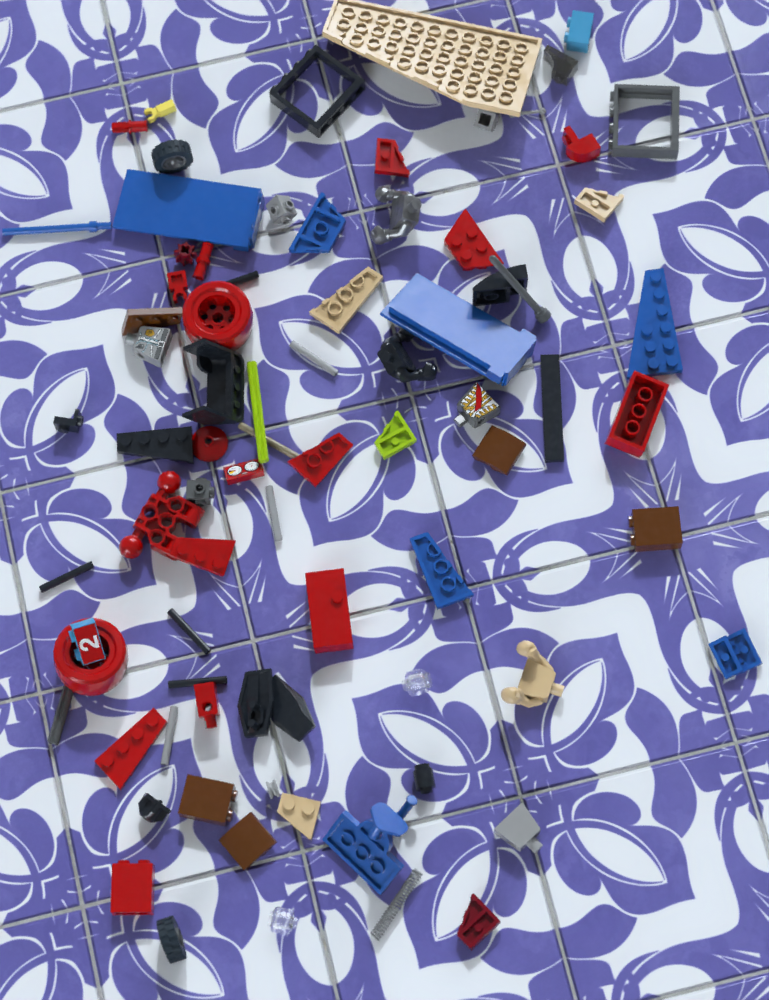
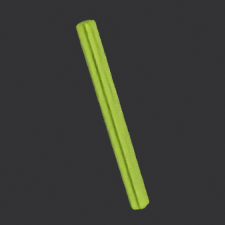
(257, 412)

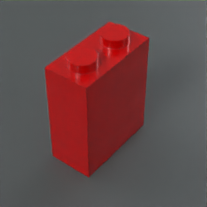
(132, 888)

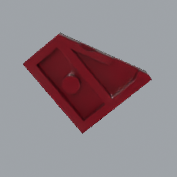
(476, 923)

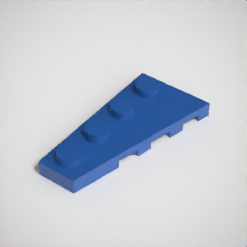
(440, 576)

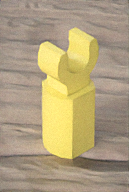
(160, 110)

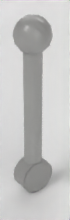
(542, 111)

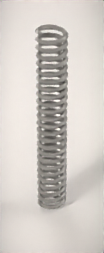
(396, 899)

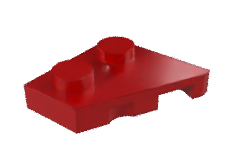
(389, 159)

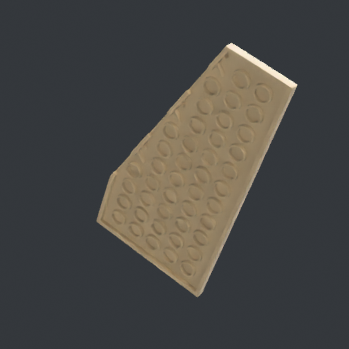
(455, 58)

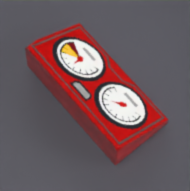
(243, 471)

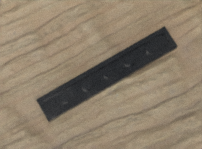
(552, 408)

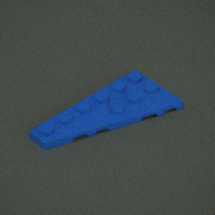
(655, 339)

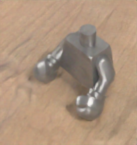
(404, 214)

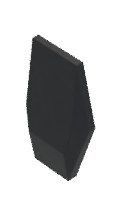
(256, 702)
(290, 711)

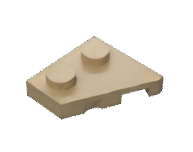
(598, 203)
(300, 813)

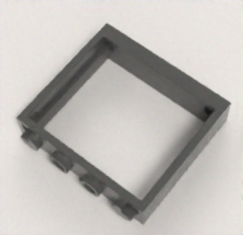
(645, 92)

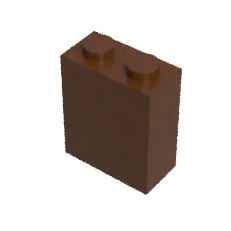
(655, 529)
(207, 800)

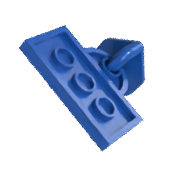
(364, 848)

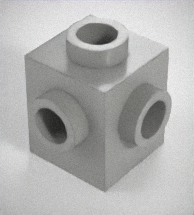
(281, 209)

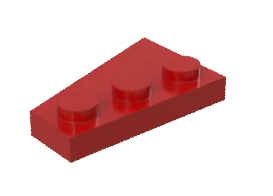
(321, 459)
(205, 554)

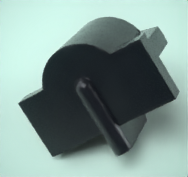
(152, 809)

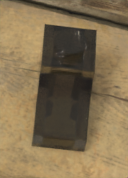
(562, 65)

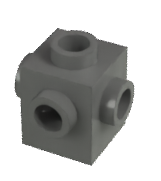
(200, 492)

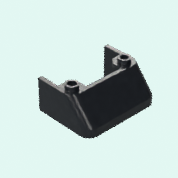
(224, 384)

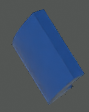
(735, 653)

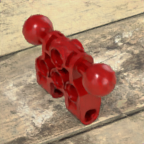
(189, 514)

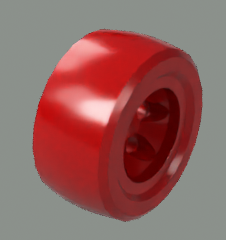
(224, 333)
(98, 676)

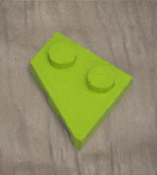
(395, 437)

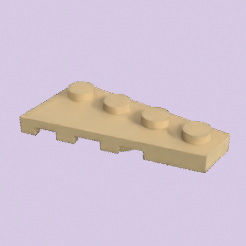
(345, 303)

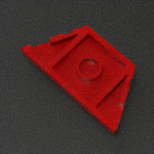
(469, 244)

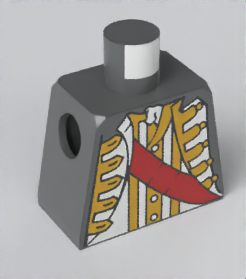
(476, 407)

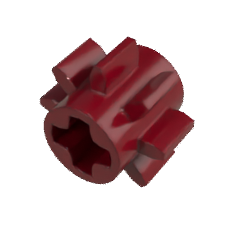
(185, 254)

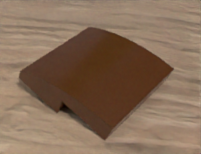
(499, 450)
(247, 841)

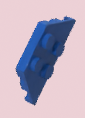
(319, 228)

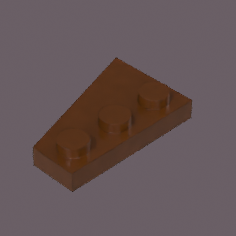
(150, 317)

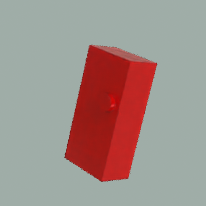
(636, 414)
(329, 611)

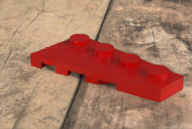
(126, 753)

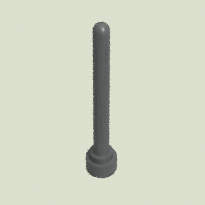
(541, 314)

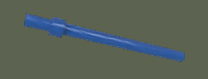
(92, 226)

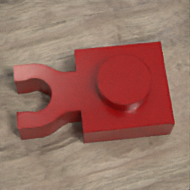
(177, 284)

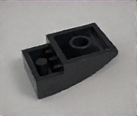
(497, 289)

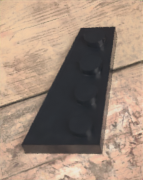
(168, 443)

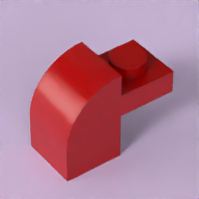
(580, 149)

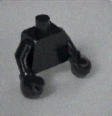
(398, 362)

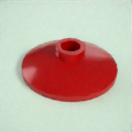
(212, 451)

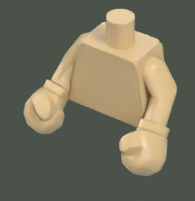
(536, 679)

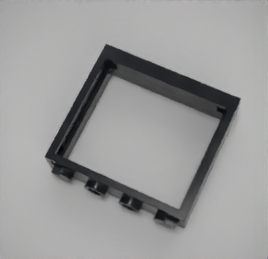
(336, 109)

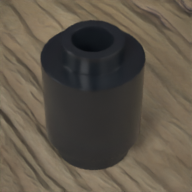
(424, 778)

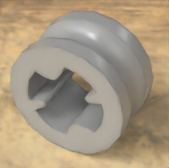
(272, 789)

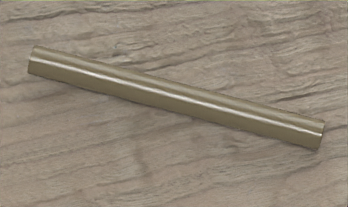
(274, 444)

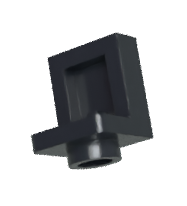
(68, 425)

